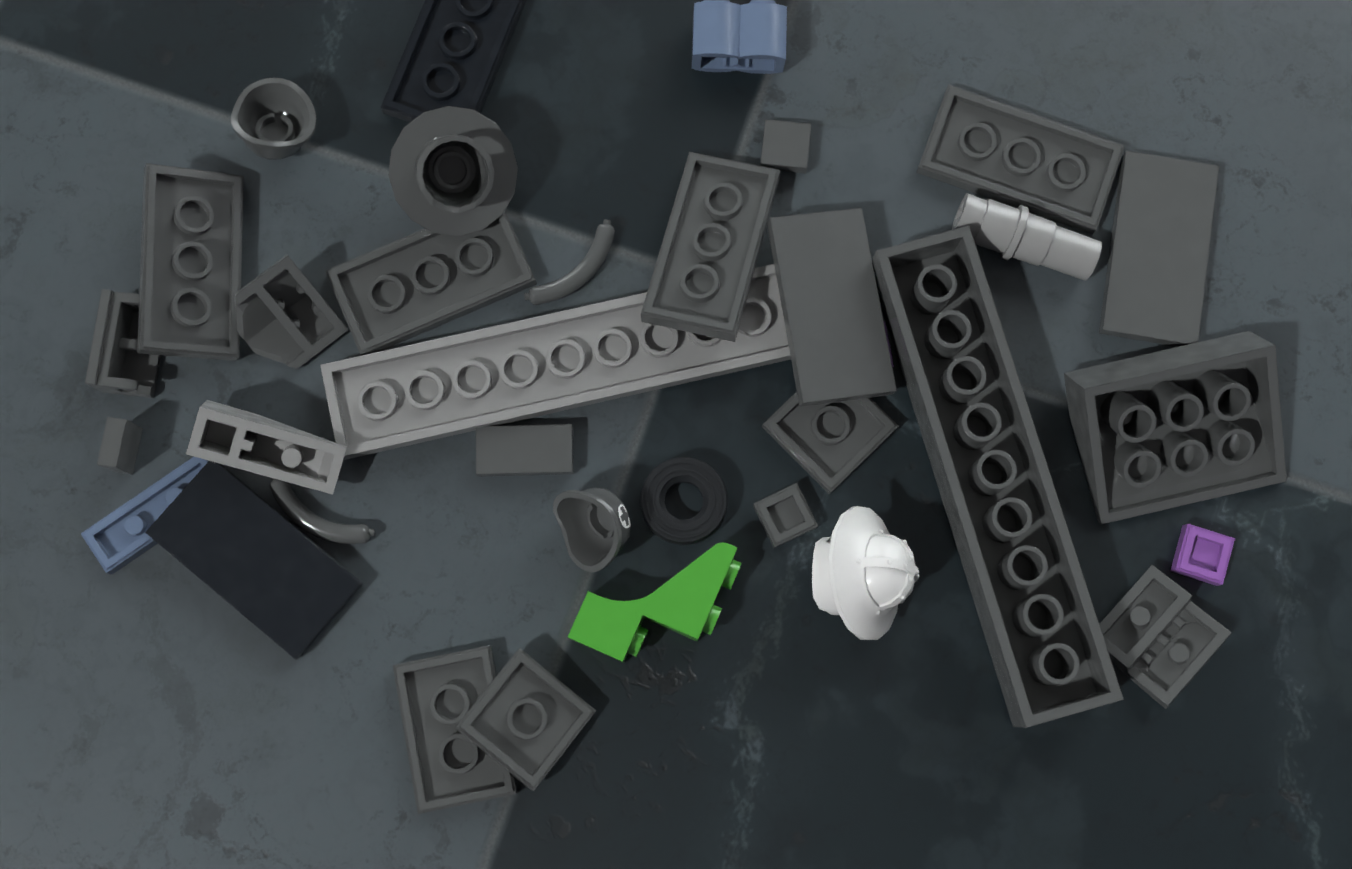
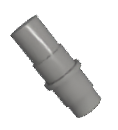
(1027, 237)

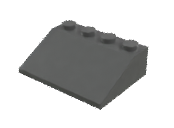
(1178, 425)

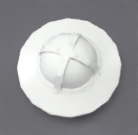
(862, 573)

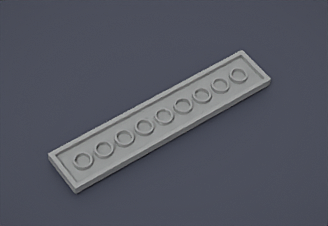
(537, 369)

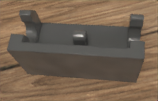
(113, 358)

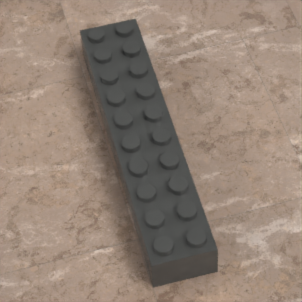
(994, 480)

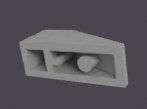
(265, 447)

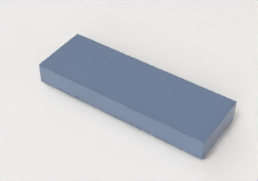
(122, 534)

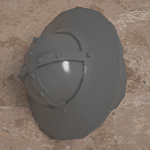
(453, 171)

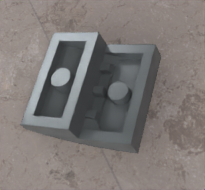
(1161, 636)

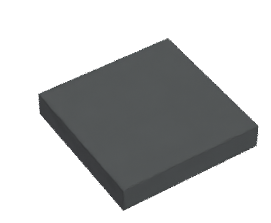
(830, 437)
(525, 719)

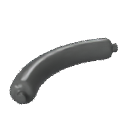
(581, 274)
(315, 524)

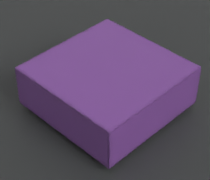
(1202, 554)

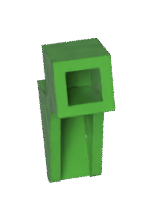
(680, 605)

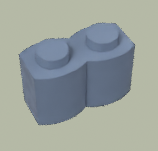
(739, 36)

